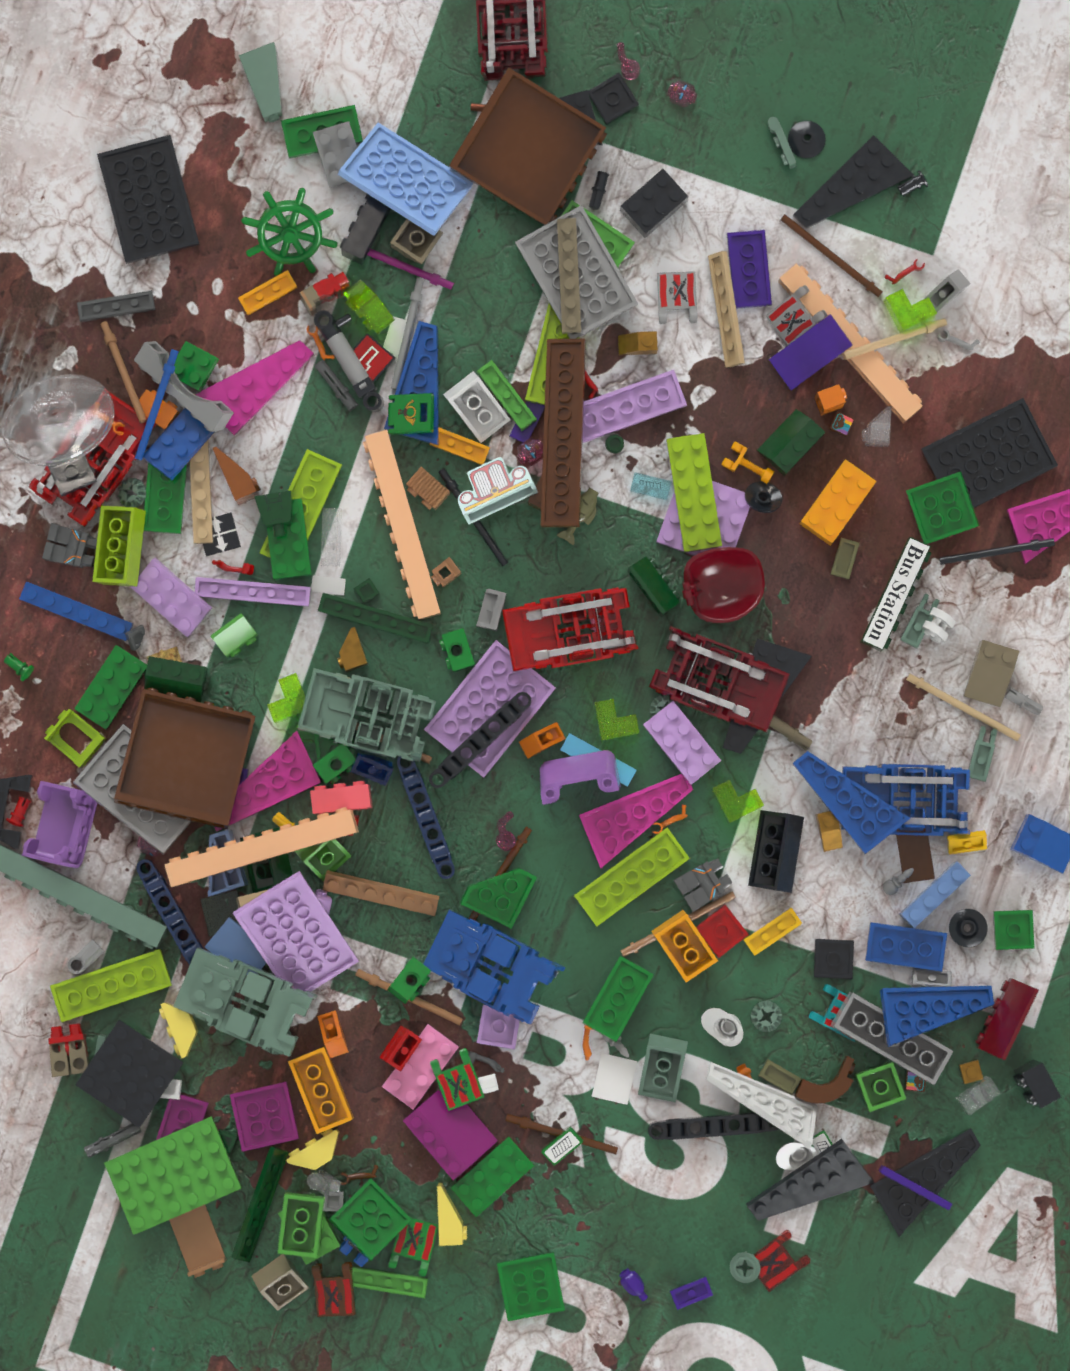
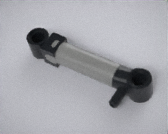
(348, 359)

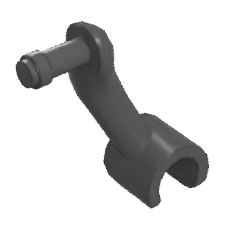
(474, 1056)

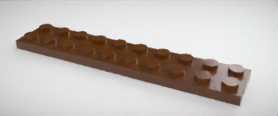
(563, 433)

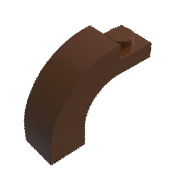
(830, 1091)

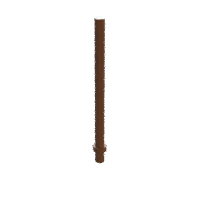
(832, 256)
(509, 859)

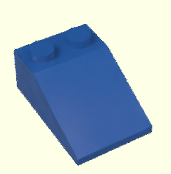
(1043, 843)

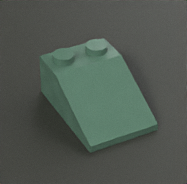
(662, 1068)

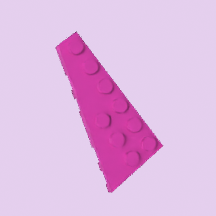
(255, 385)
(1041, 520)
(275, 780)
(623, 820)

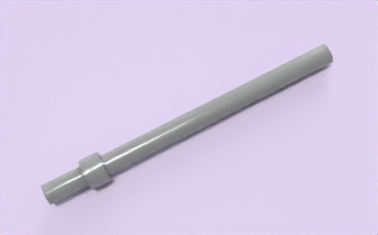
(415, 298)

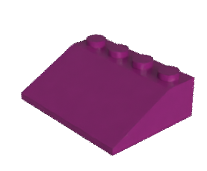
(452, 1136)

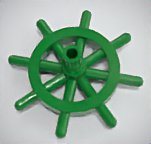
(289, 232)

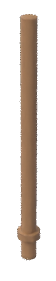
(634, 947)

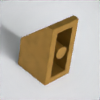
(638, 343)
(352, 653)
(829, 831)

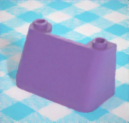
(578, 768)
(62, 826)

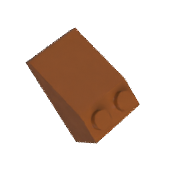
(239, 481)

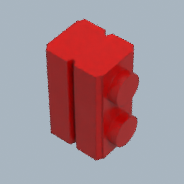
(400, 1048)

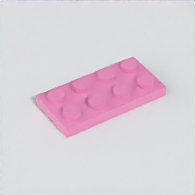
(417, 1073)

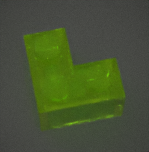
(369, 306)
(907, 315)
(293, 701)
(611, 726)
(734, 806)

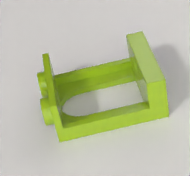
(54, 737)

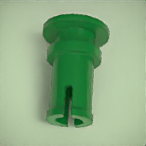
(18, 666)

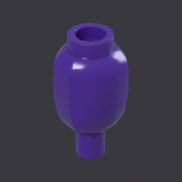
(633, 1284)

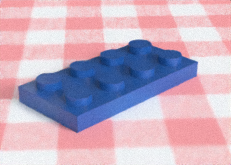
(177, 444)
(906, 946)

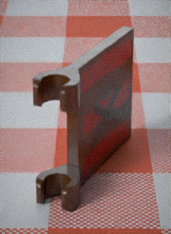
(334, 1294)

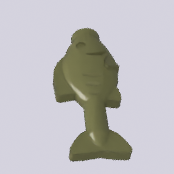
(587, 514)

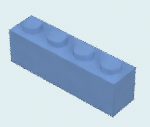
(934, 894)

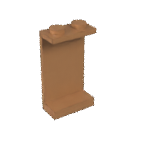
(198, 1241)

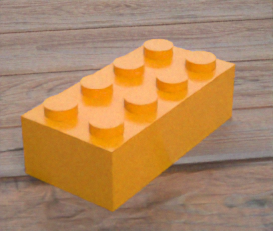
(837, 502)
(321, 1090)

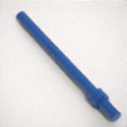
(168, 369)

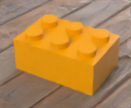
(684, 946)

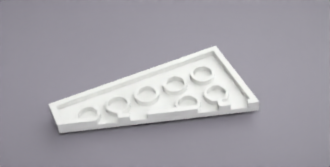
(779, 1108)

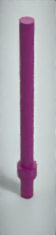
(434, 278)

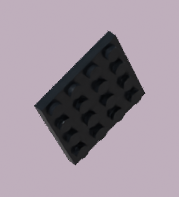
(129, 1073)

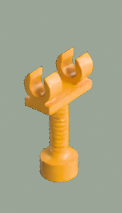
(765, 474)

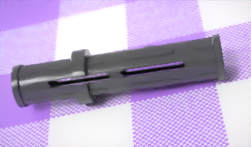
(350, 403)
(105, 1143)

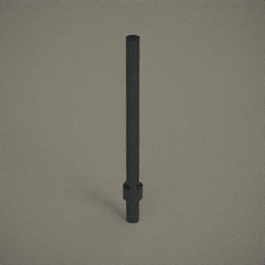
(452, 486)
(1034, 545)

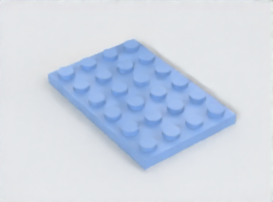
(405, 179)

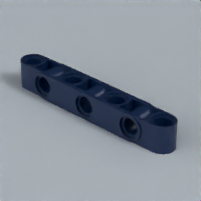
(426, 817)
(172, 914)

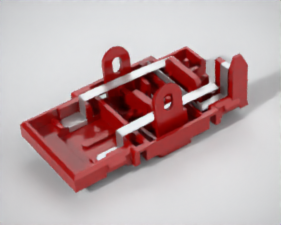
(119, 449)
(535, 637)

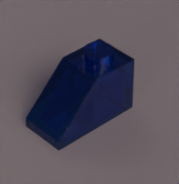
(373, 768)

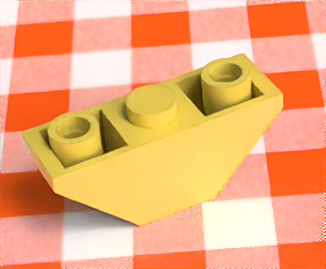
(181, 1028)
(316, 1152)

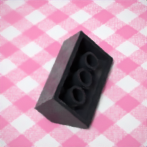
(776, 851)

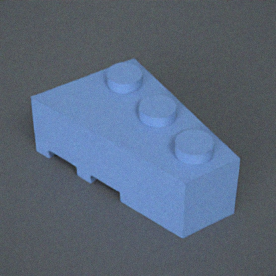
(226, 880)

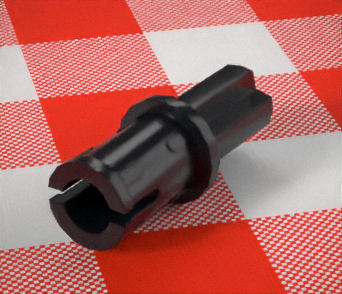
(598, 190)

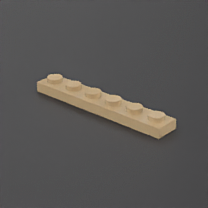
(726, 309)
(201, 496)

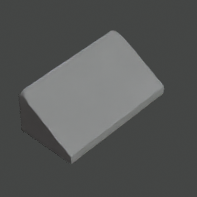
(930, 978)

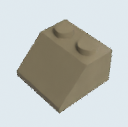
(414, 241)
(280, 1282)

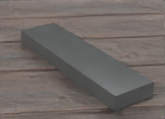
(116, 306)

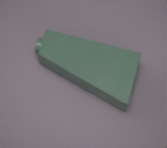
(263, 76)

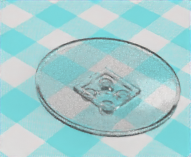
(77, 428)

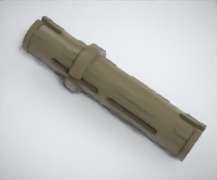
(791, 733)

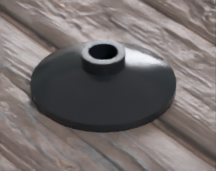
(804, 148)
(763, 497)
(978, 928)

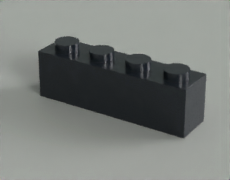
(364, 230)

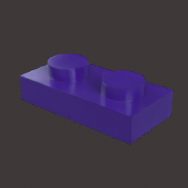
(691, 1293)

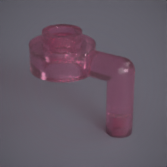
(627, 64)
(505, 839)

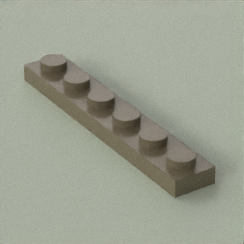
(569, 275)

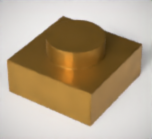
(971, 1071)

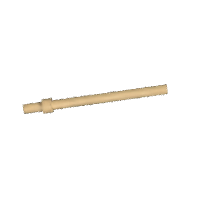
(926, 328)

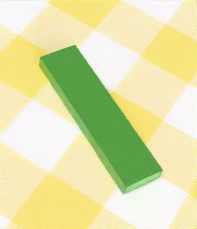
(507, 395)
(389, 1282)

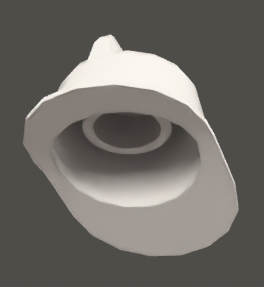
(722, 1026)
(794, 1155)

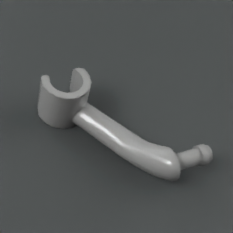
(957, 341)

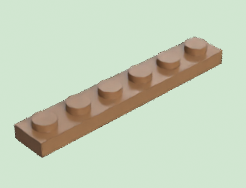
(380, 893)

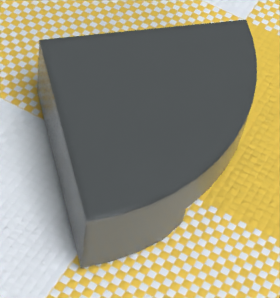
(135, 637)

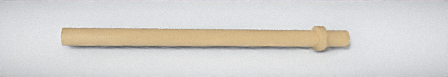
(920, 683)

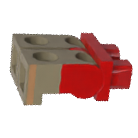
(324, 291)
(67, 1047)

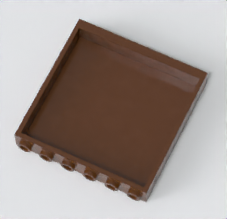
(528, 147)
(185, 758)

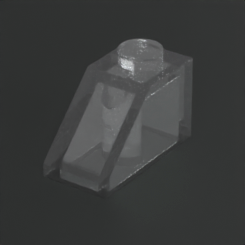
(878, 430)

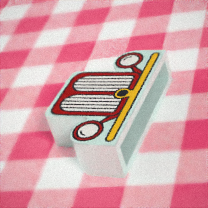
(494, 489)

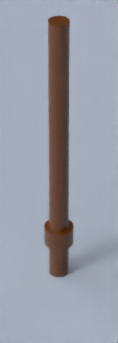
(525, 1123)

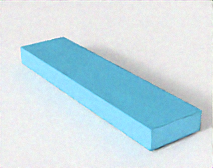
(575, 746)

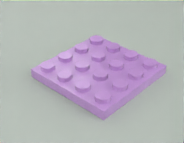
(731, 514)

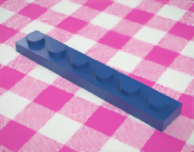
(75, 611)

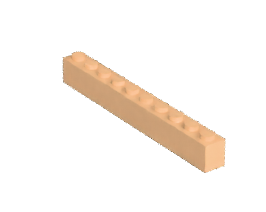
(868, 365)
(402, 525)
(261, 848)

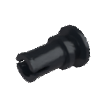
(913, 184)

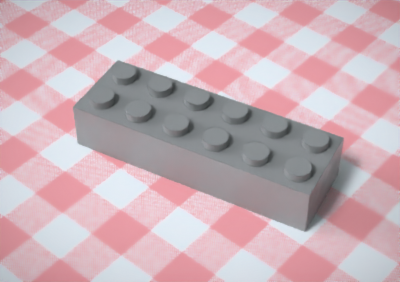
(866, 1025)

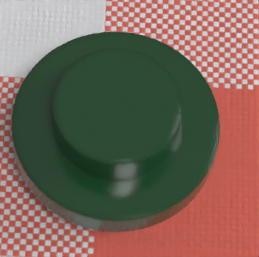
(614, 443)

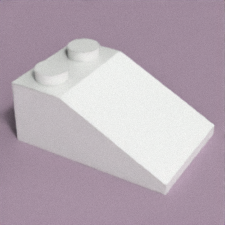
(477, 406)

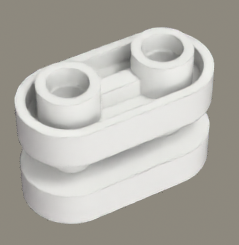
(936, 632)

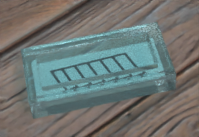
(650, 486)

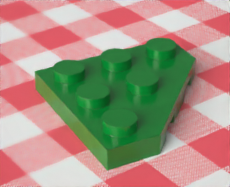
(500, 896)

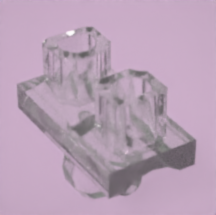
(323, 1183)

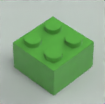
(880, 1086)

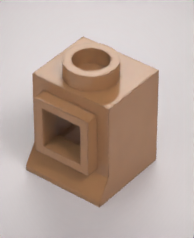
(455, 572)

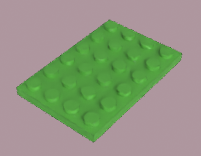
(173, 1175)

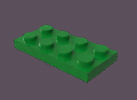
(299, 130)
(164, 501)
(290, 552)
(111, 687)
(618, 999)
(492, 1176)

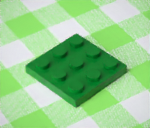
(942, 508)
(370, 1219)
(530, 1286)

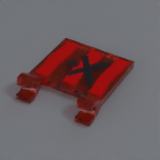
(777, 1263)

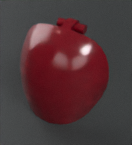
(723, 584)

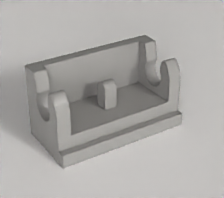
(491, 609)

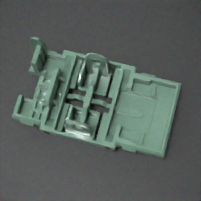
(333, 702)

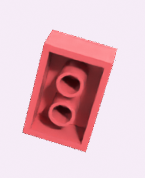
(341, 796)

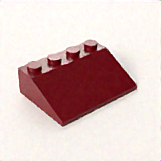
(1006, 1018)

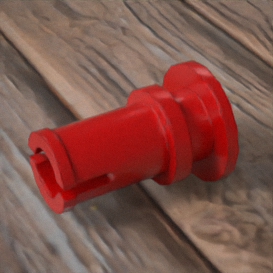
(19, 812)

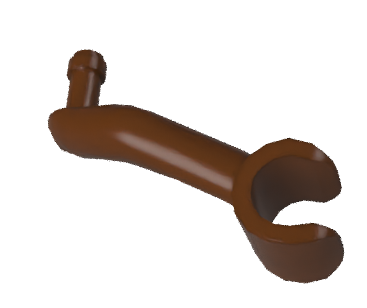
(363, 1175)

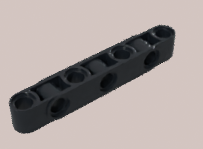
(480, 740)
(711, 1126)

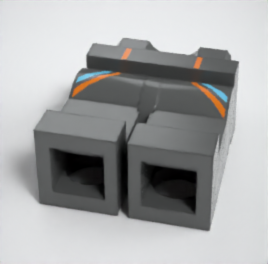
(76, 547)
(708, 884)

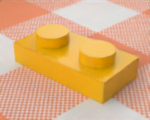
(967, 842)

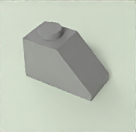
(948, 289)

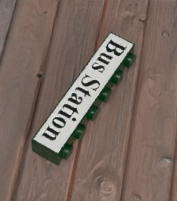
(895, 594)

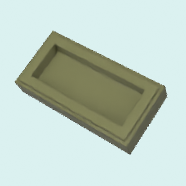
(844, 558)
(779, 1077)

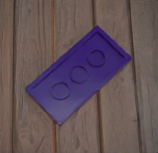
(749, 268)
(811, 352)

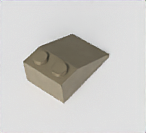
(991, 673)

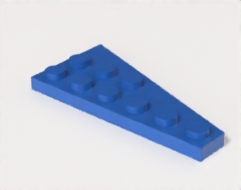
(421, 375)
(856, 809)
(921, 1009)

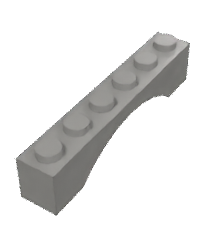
(211, 413)

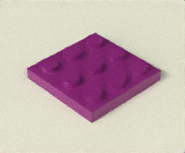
(264, 1116)

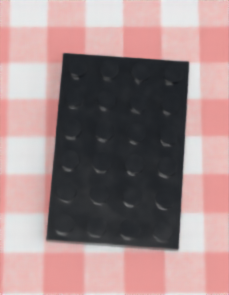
(148, 199)
(993, 453)

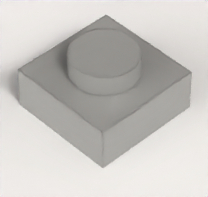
(334, 1201)

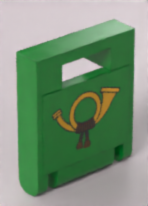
(406, 413)

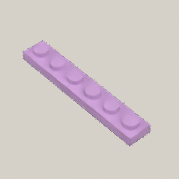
(252, 591)

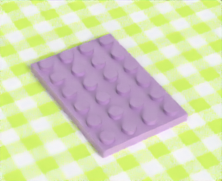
(479, 697)
(296, 934)

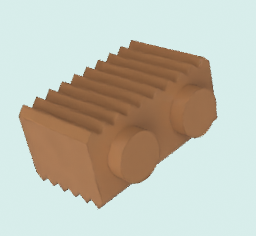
(427, 488)

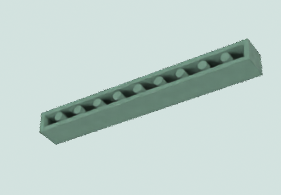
(81, 898)

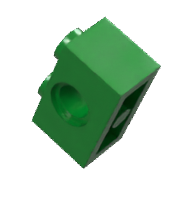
(465, 659)
(324, 767)
(415, 970)

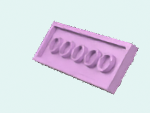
(632, 405)

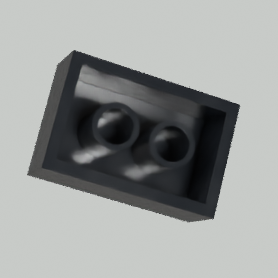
(654, 203)
(1036, 1083)

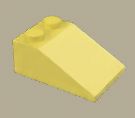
(449, 1221)

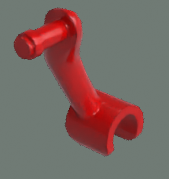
(905, 272)
(590, 383)
(247, 568)

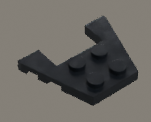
(20, 783)

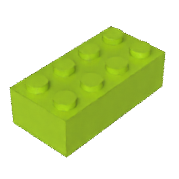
(119, 546)

